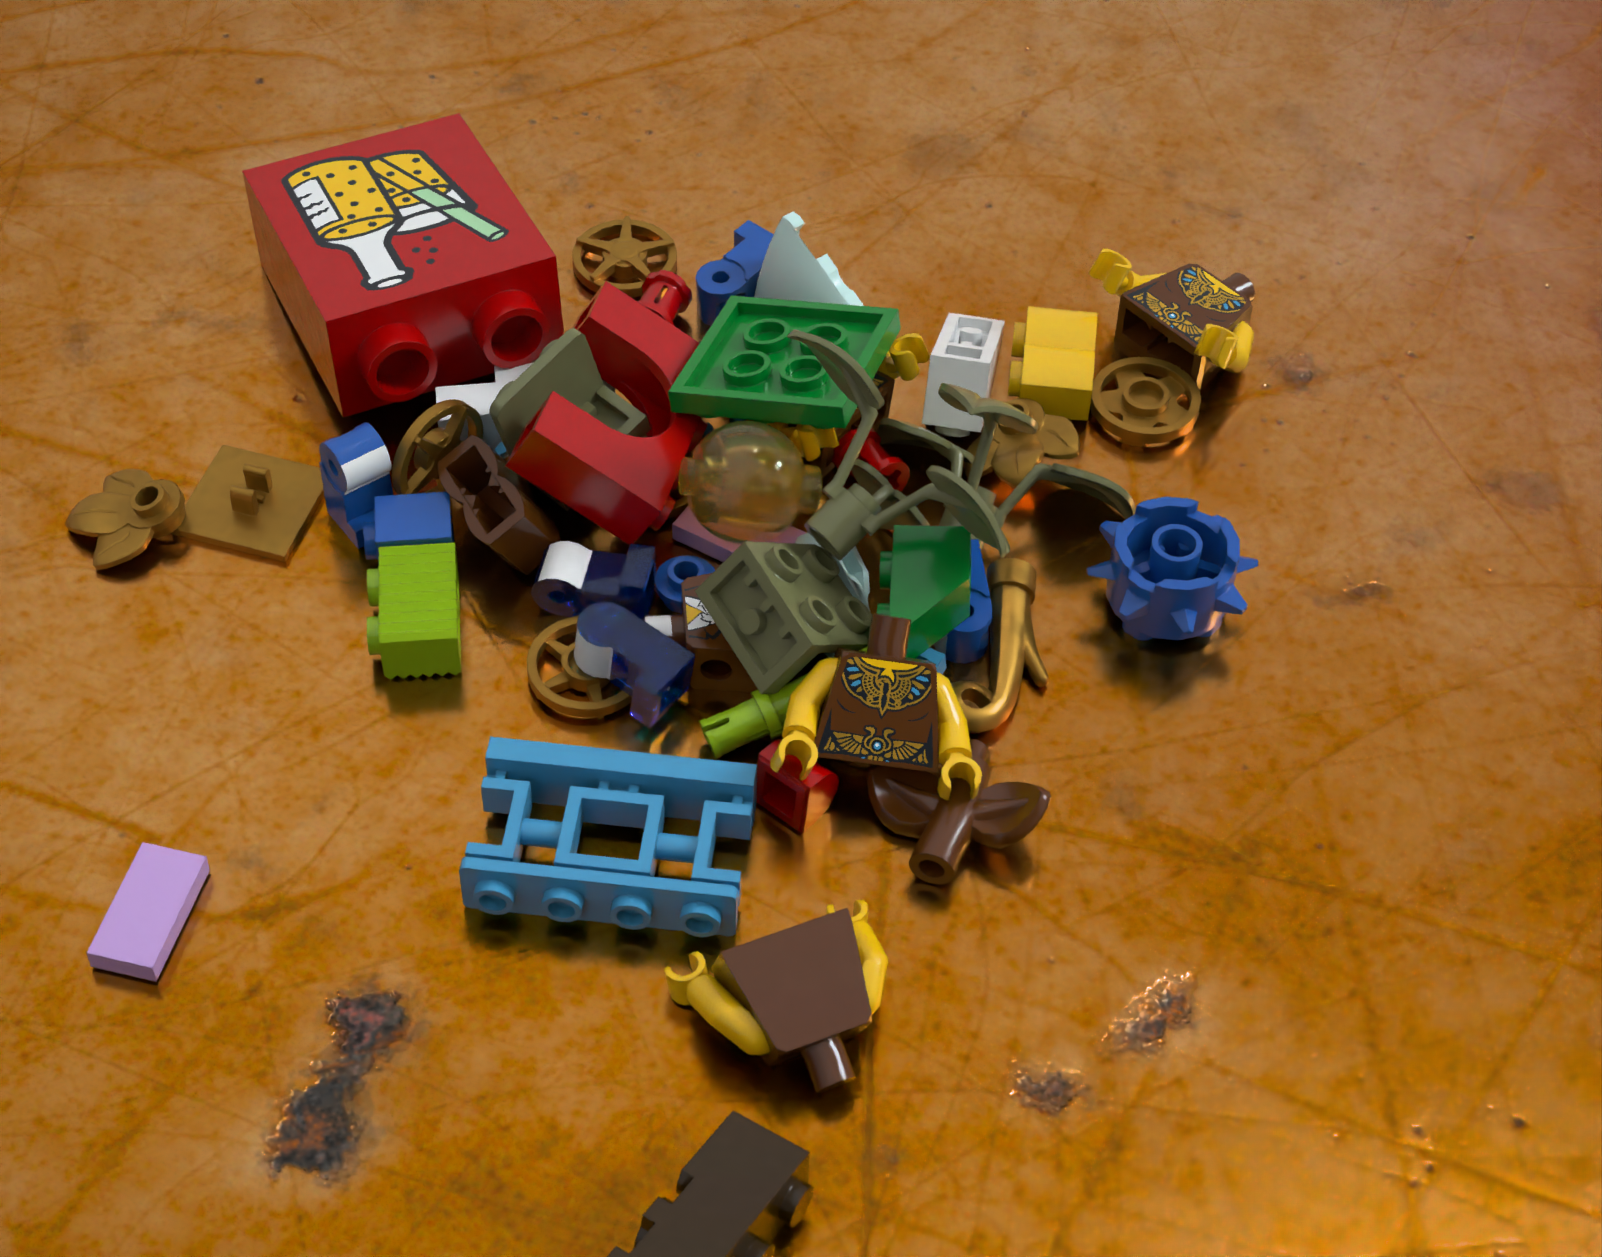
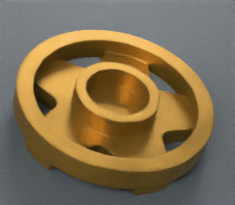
(1144, 406)

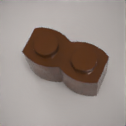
(497, 504)

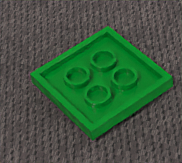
(761, 375)

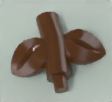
(912, 807)

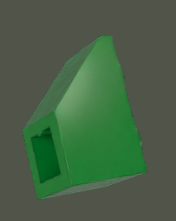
(927, 581)

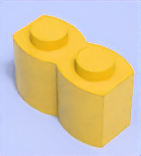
(1056, 360)

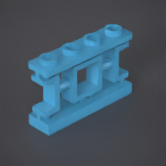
(616, 791)

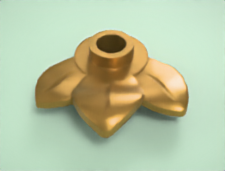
(1016, 452)
(127, 515)

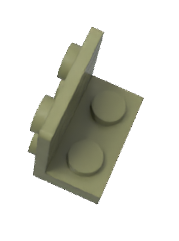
(783, 609)

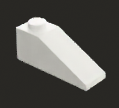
(966, 358)

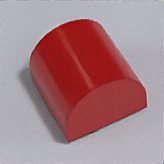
(788, 797)

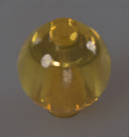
(748, 482)

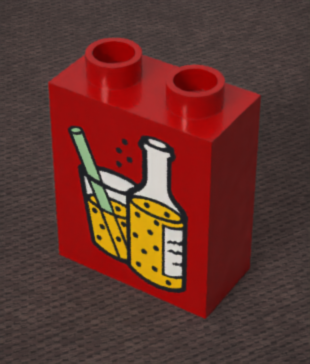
(404, 262)

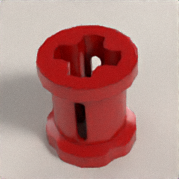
(674, 300)
(875, 456)

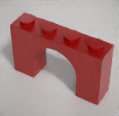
(588, 465)

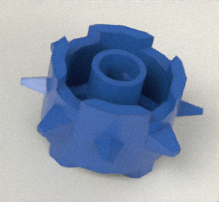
(1172, 570)

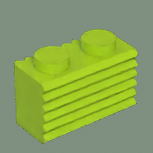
(417, 610)

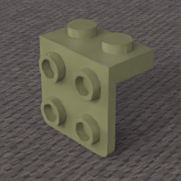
(572, 373)

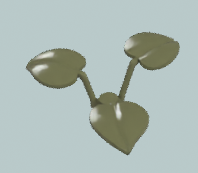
(994, 412)
(873, 501)

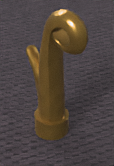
(1011, 644)

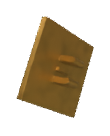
(252, 503)

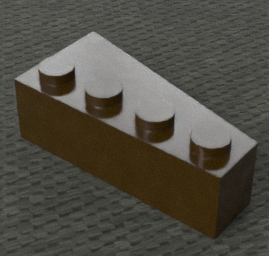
(729, 1197)

